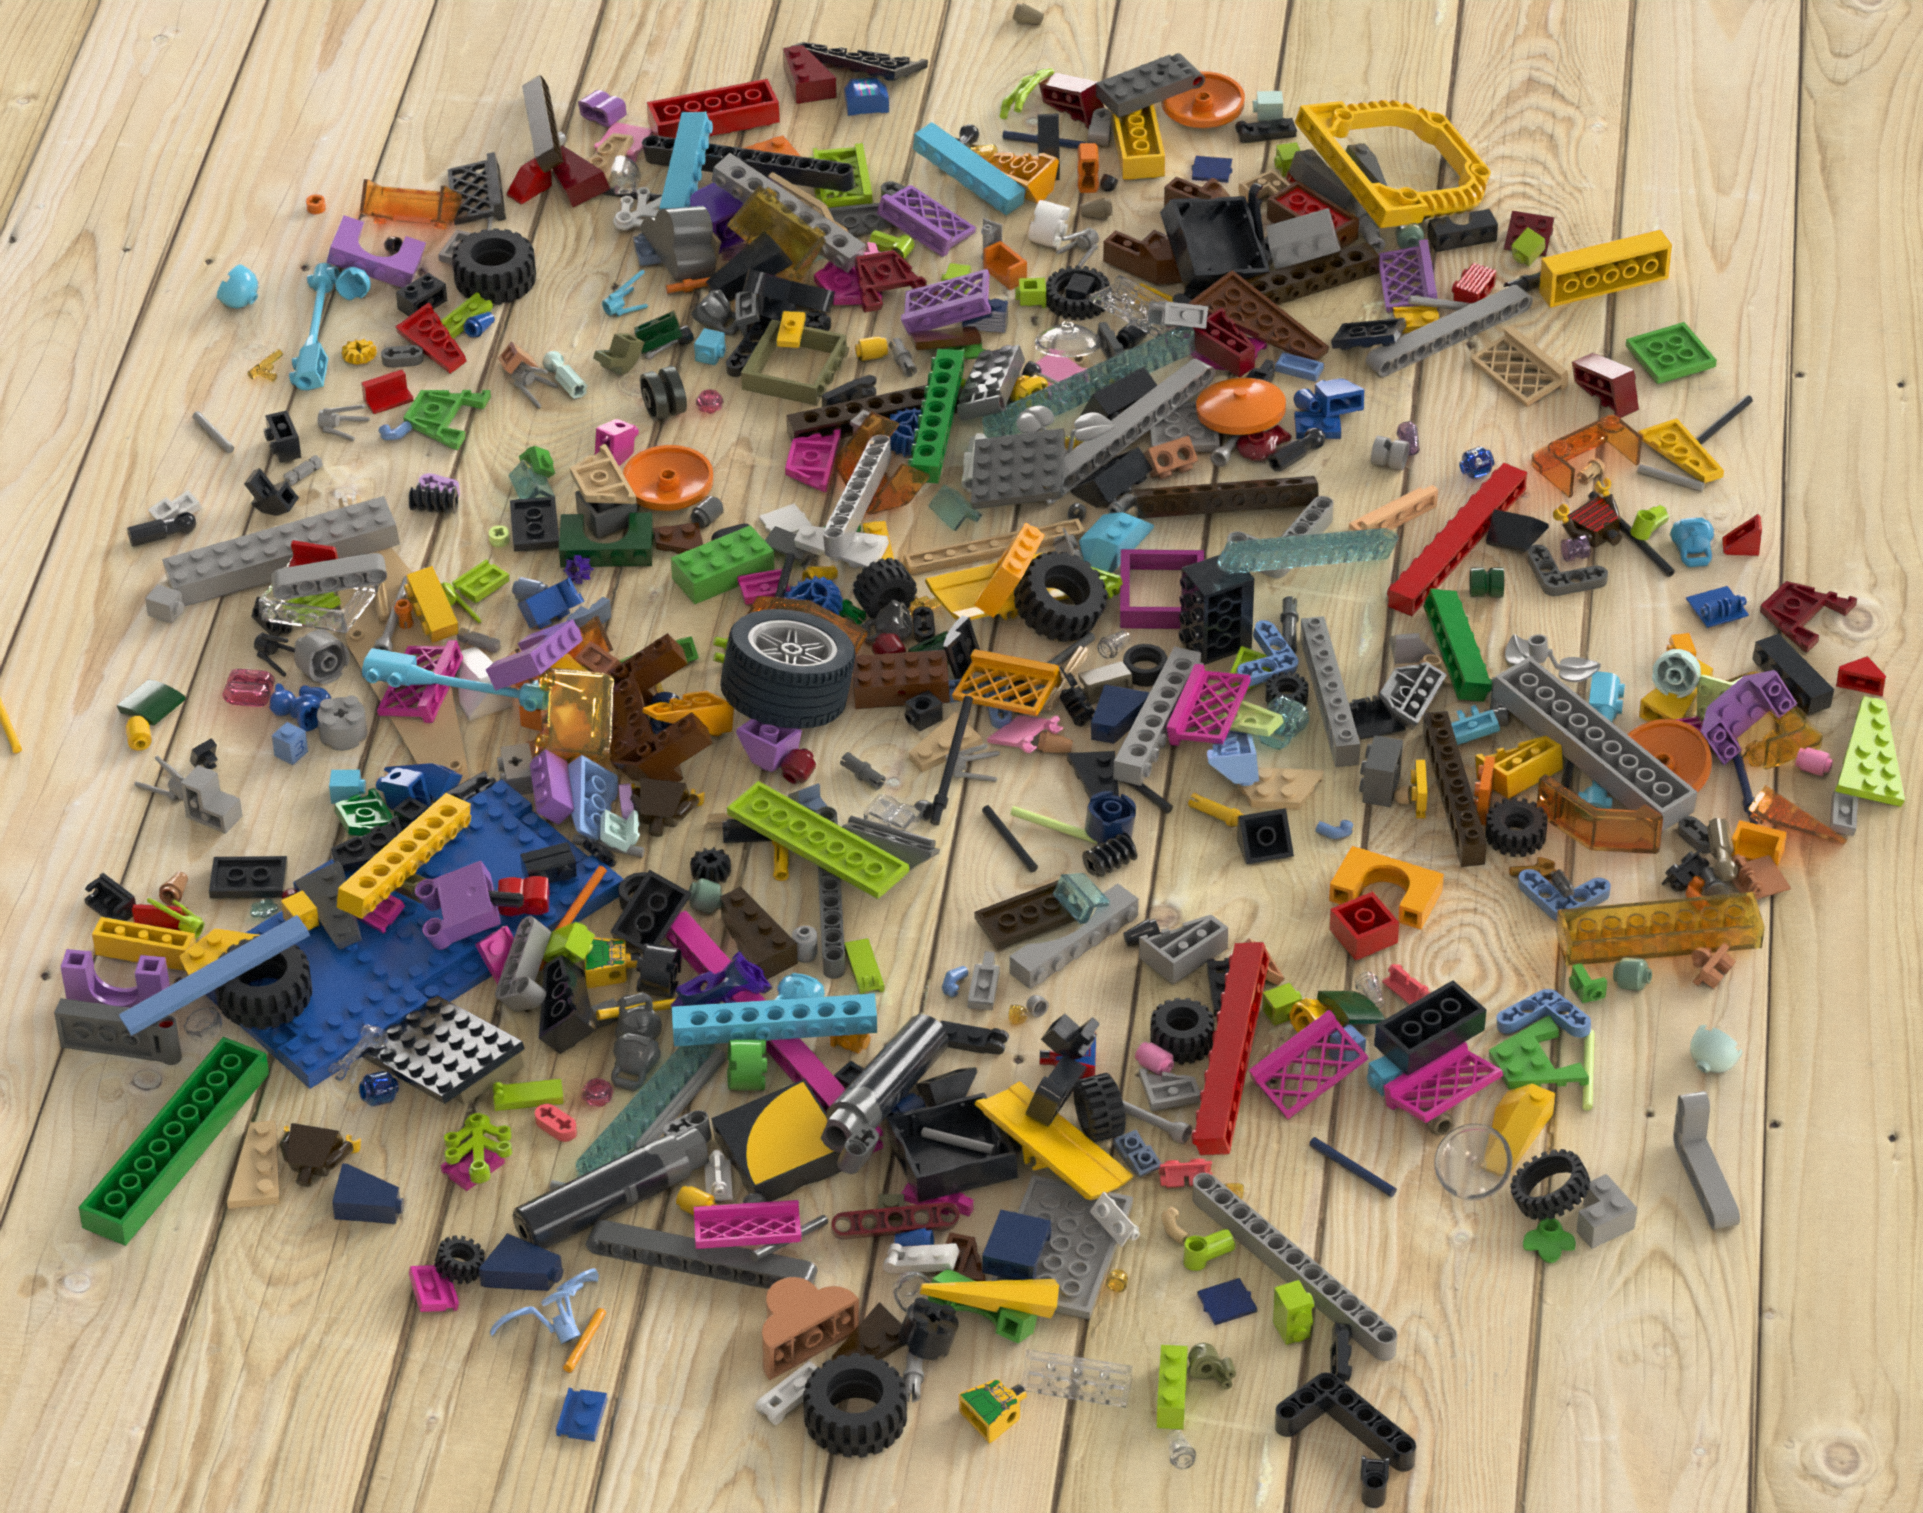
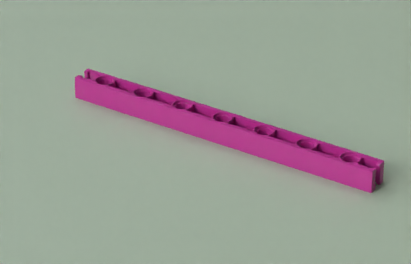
(789, 1054)

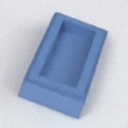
(1299, 367)

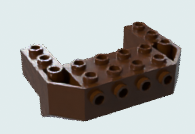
(1153, 256)
(632, 739)

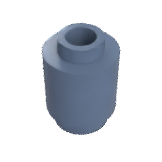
(527, 587)

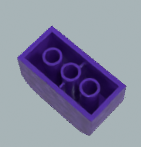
(722, 208)

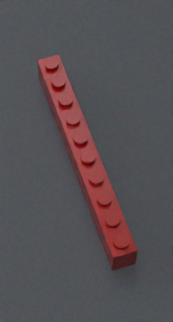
(1456, 539)
(1231, 1049)

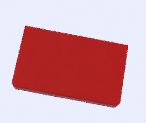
(386, 392)
(310, 553)
(153, 916)

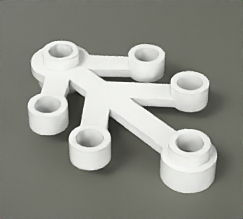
(625, 220)

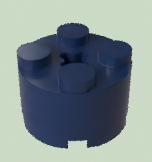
(1109, 816)

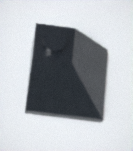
(946, 1086)

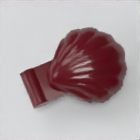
(1261, 444)

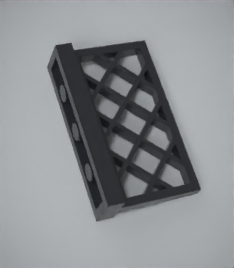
(492, 187)

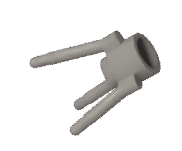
(1086, 240)
(525, 375)
(329, 418)
(961, 763)
(174, 783)

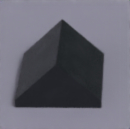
(1514, 530)
(1264, 836)

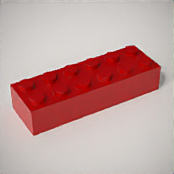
(727, 107)

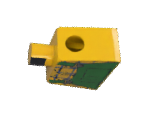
(608, 962)
(991, 1407)

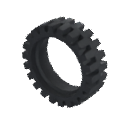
(1069, 307)
(1556, 1201)

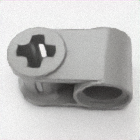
(1100, 128)

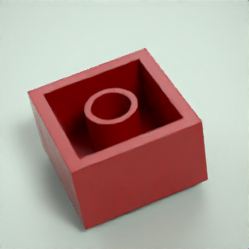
(1364, 926)

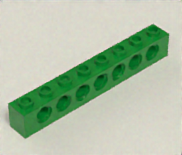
(937, 413)

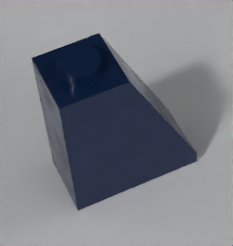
(1116, 713)
(365, 1197)
(520, 1266)

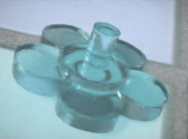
(263, 908)

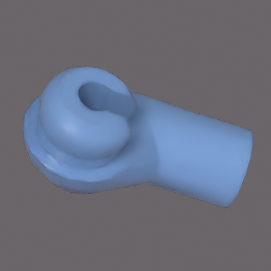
(1332, 832)
(949, 984)

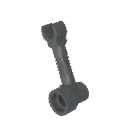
(1501, 714)

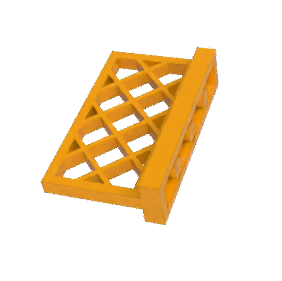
(1013, 670)

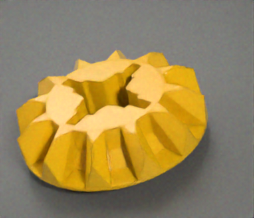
(352, 356)

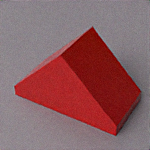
(1744, 538)
(1861, 676)

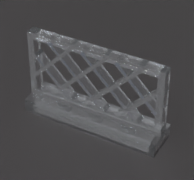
(1130, 298)

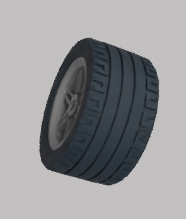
(787, 668)

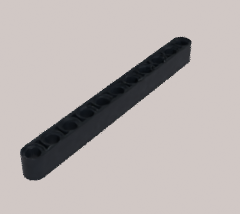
(794, 169)

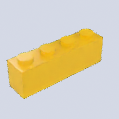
(131, 940)

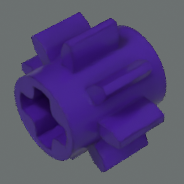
(584, 569)

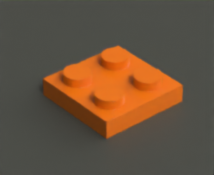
(1483, 789)

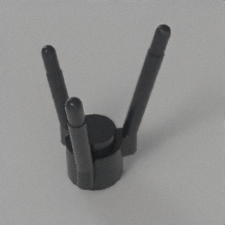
(268, 645)

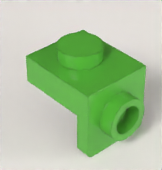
(540, 460)
(1586, 989)

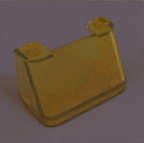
(792, 234)
(577, 714)

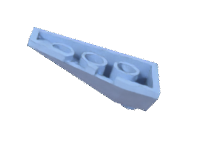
(1236, 758)
(592, 793)

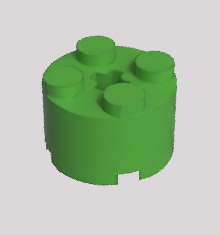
(746, 1065)

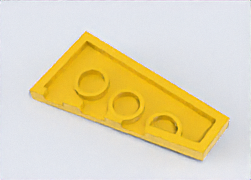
(1683, 449)

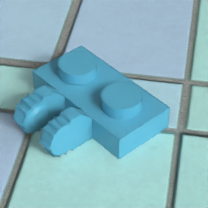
(1474, 726)

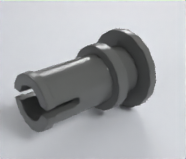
(1713, 885)

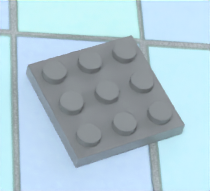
(1185, 423)

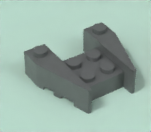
(1314, 173)

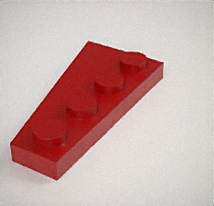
(429, 333)

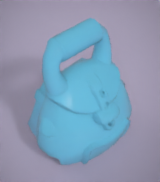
(799, 986)

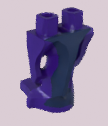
(735, 977)

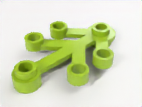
(477, 1126)

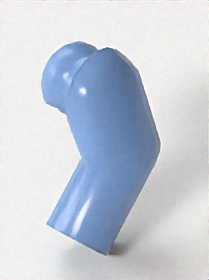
(394, 434)

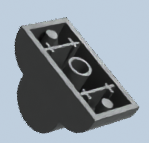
(682, 241)

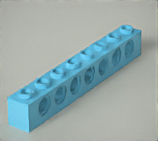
(774, 1019)

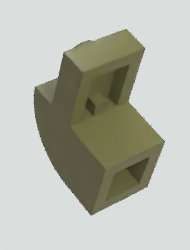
(622, 353)

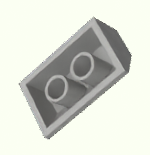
(1302, 238)

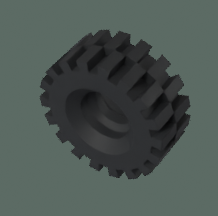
(1519, 815)

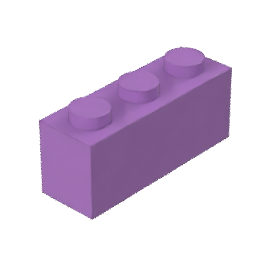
(551, 786)

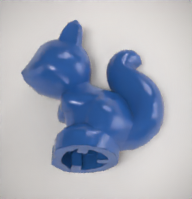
(302, 707)

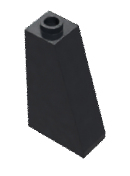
(760, 255)

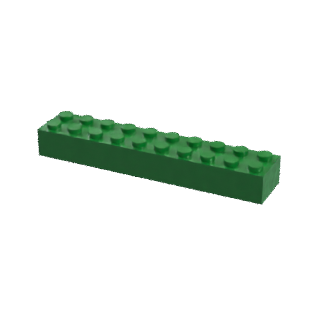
(173, 1141)

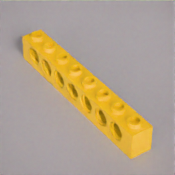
(403, 856)

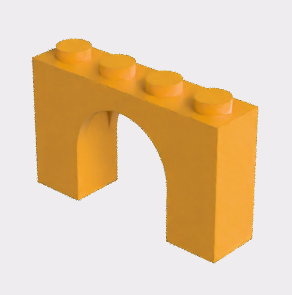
(1009, 569)
(1366, 867)

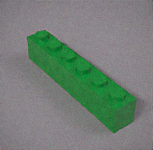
(1457, 645)

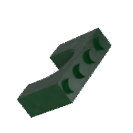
(631, 550)

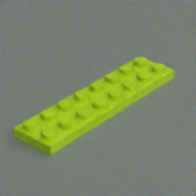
(818, 839)

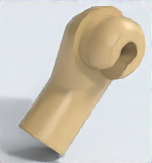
(1168, 1219)

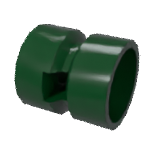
(1486, 582)

